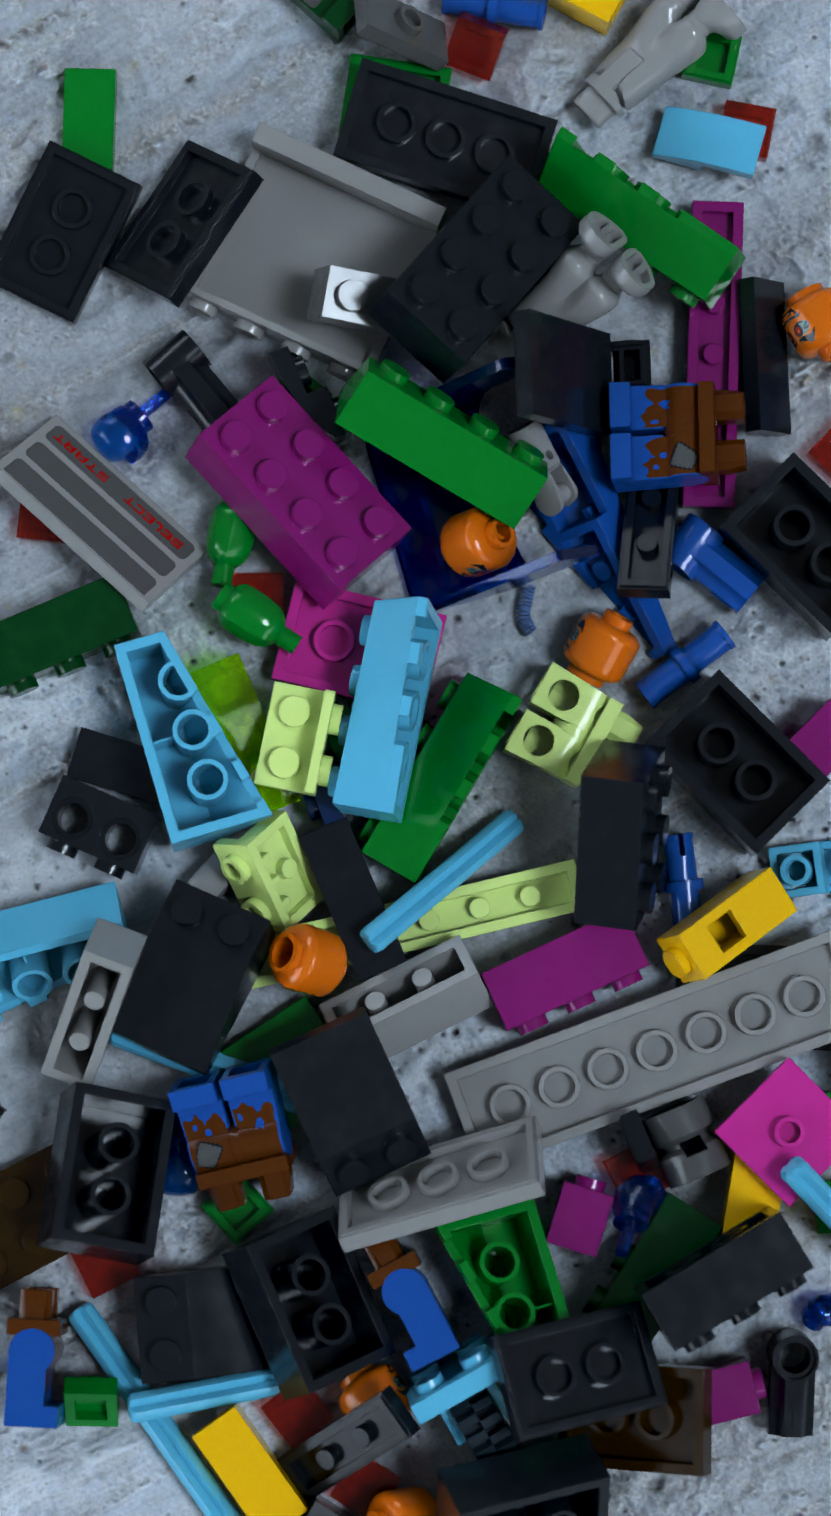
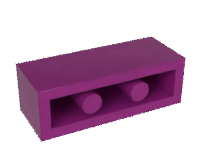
(563, 975)

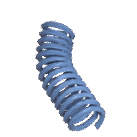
(529, 594)

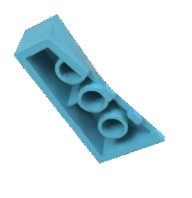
(386, 708)
(191, 762)
(46, 941)

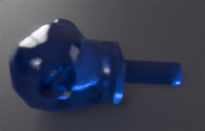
(124, 430)
(180, 1173)
(632, 1207)

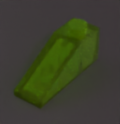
(239, 712)

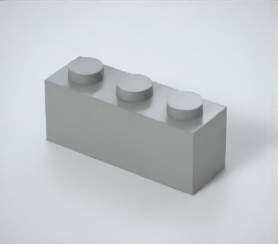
(417, 996)
(93, 1003)

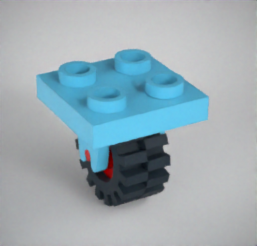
(466, 1397)

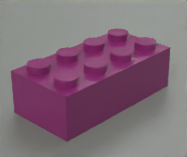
(297, 491)

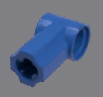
(705, 558)

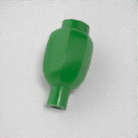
(227, 543)
(254, 617)

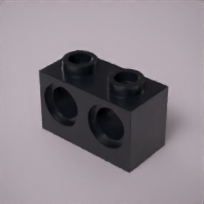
(104, 815)

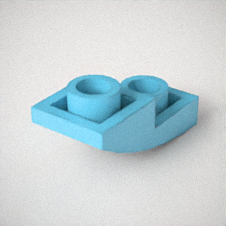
(709, 141)
(803, 868)

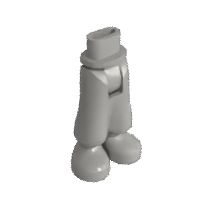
(653, 53)
(573, 288)

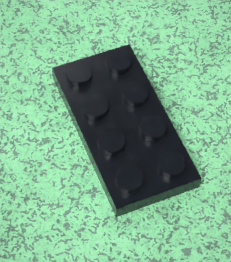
(436, 132)

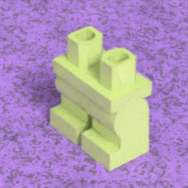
(579, 726)

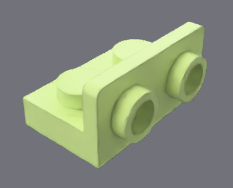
(297, 739)
(270, 871)

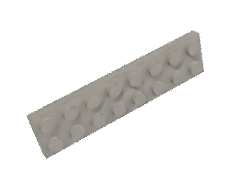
(655, 1047)

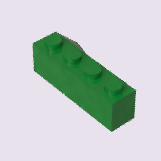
(673, 243)
(441, 441)
(442, 774)
(507, 1266)

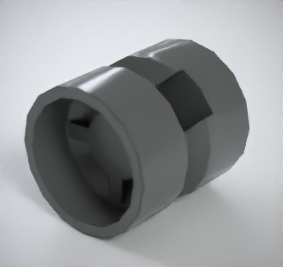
(680, 1124)

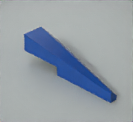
(598, 521)

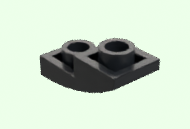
(294, 377)

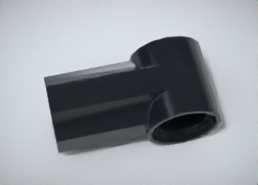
(186, 373)
(791, 1388)

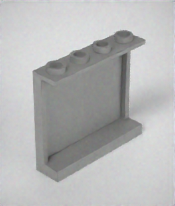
(303, 218)

